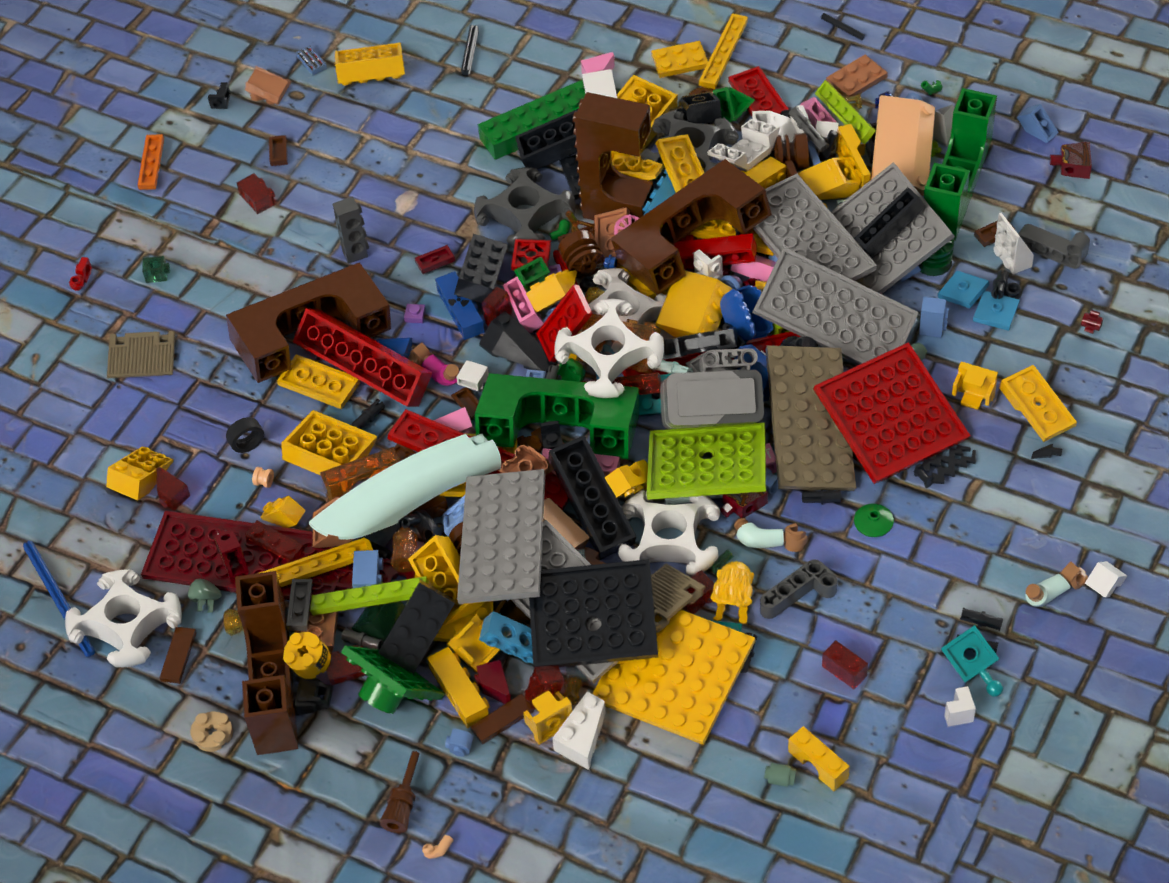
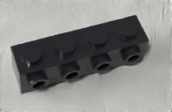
(890, 222)

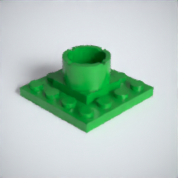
(387, 681)

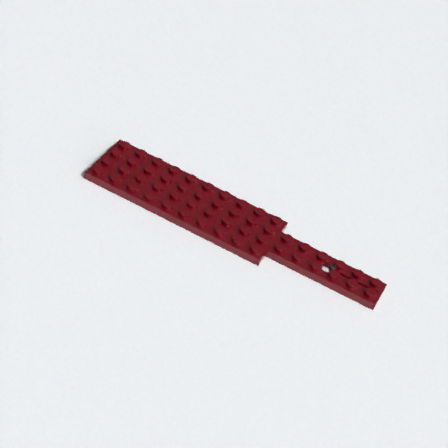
(188, 551)

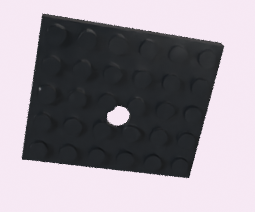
(613, 593)

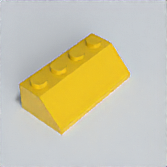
(441, 565)

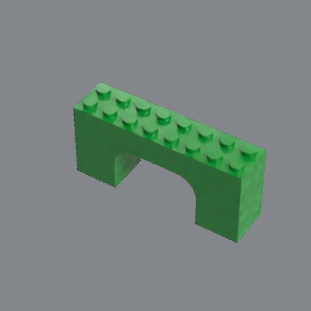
(954, 180)
(515, 401)

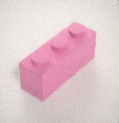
(522, 306)

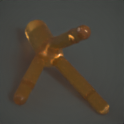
(575, 222)

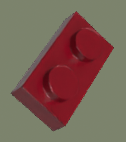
(434, 259)

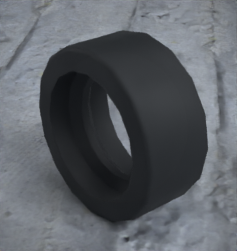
(239, 428)

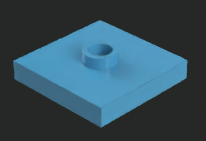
(963, 289)
(996, 312)

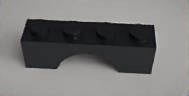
(700, 342)

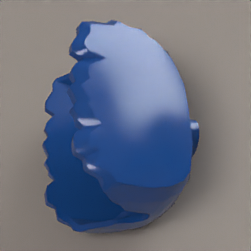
(737, 310)

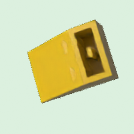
(832, 178)
(551, 290)
(136, 472)

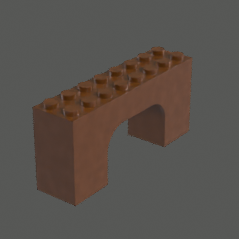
(602, 127)
(718, 194)
(344, 295)
(270, 687)

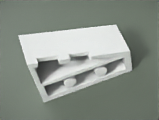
(580, 731)

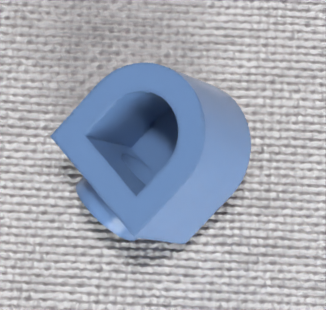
(459, 742)

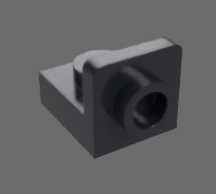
(221, 98)
(551, 434)

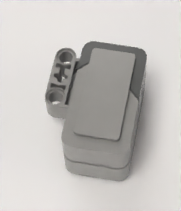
(714, 393)

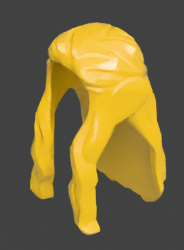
(733, 588)

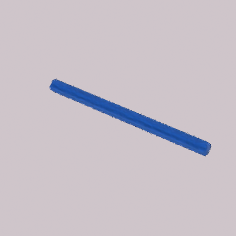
(54, 590)

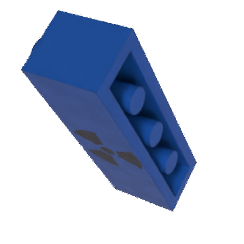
(461, 309)

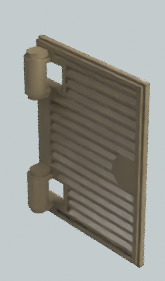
(141, 354)
(670, 593)

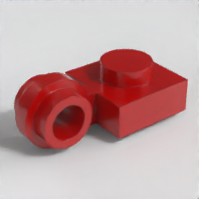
(83, 272)

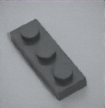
(299, 605)

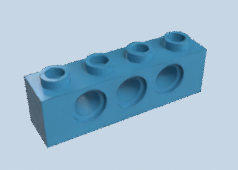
(507, 636)

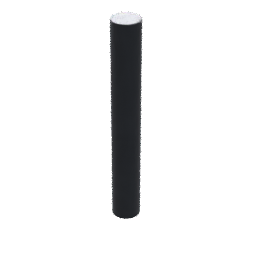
(842, 26)

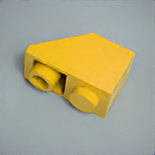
(283, 512)

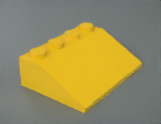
(369, 63)
(648, 93)
(692, 305)
(325, 443)

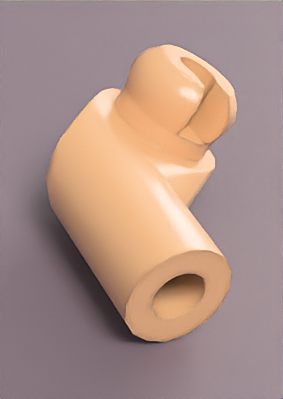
(438, 850)

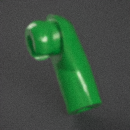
(931, 89)
(564, 227)

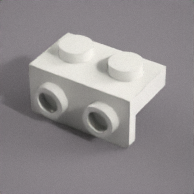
(708, 267)

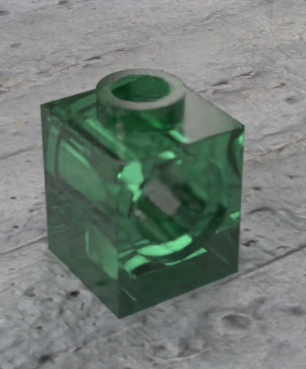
(155, 269)

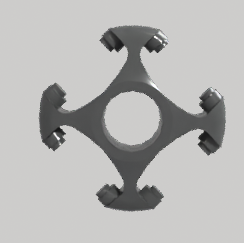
(701, 136)
(524, 192)

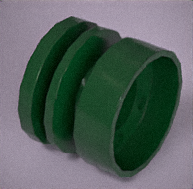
(939, 262)

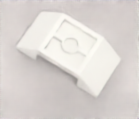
(754, 146)

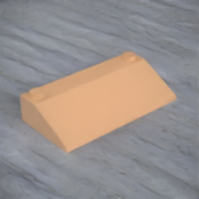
(904, 138)

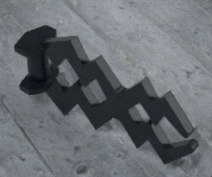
(950, 460)

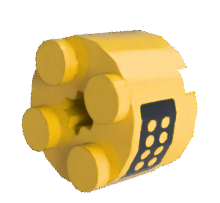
(306, 655)

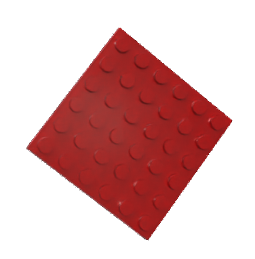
(891, 412)

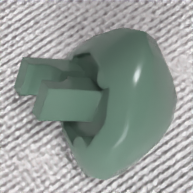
(203, 591)

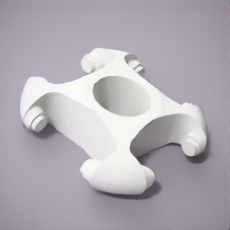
(616, 288)
(609, 366)
(680, 516)
(119, 601)

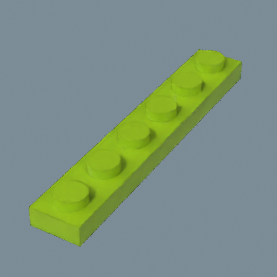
(844, 111)
(364, 596)

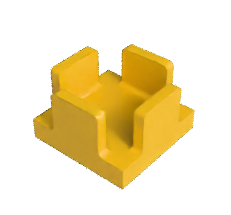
(976, 385)
(469, 647)
(551, 715)

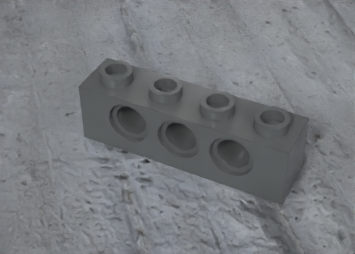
(350, 229)

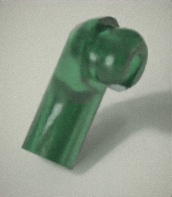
(721, 561)

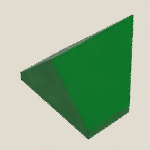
(732, 103)
(532, 273)

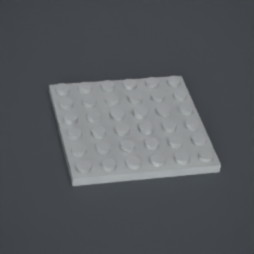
(908, 248)

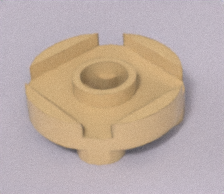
(209, 720)

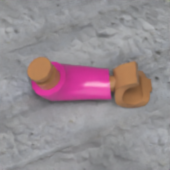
(442, 373)

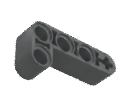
(1055, 247)
(774, 603)

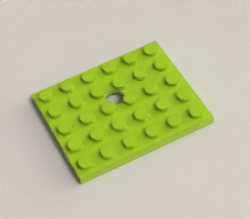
(679, 470)

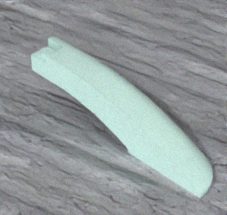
(406, 486)

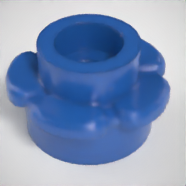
(610, 262)

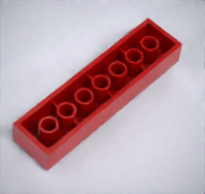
(362, 357)

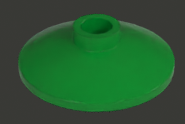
(873, 526)

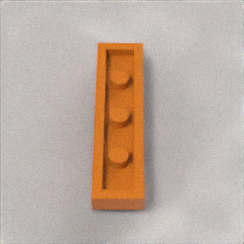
(150, 162)

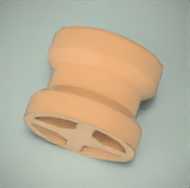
(263, 477)

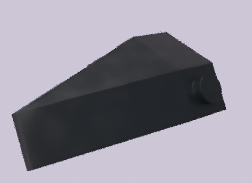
(512, 341)

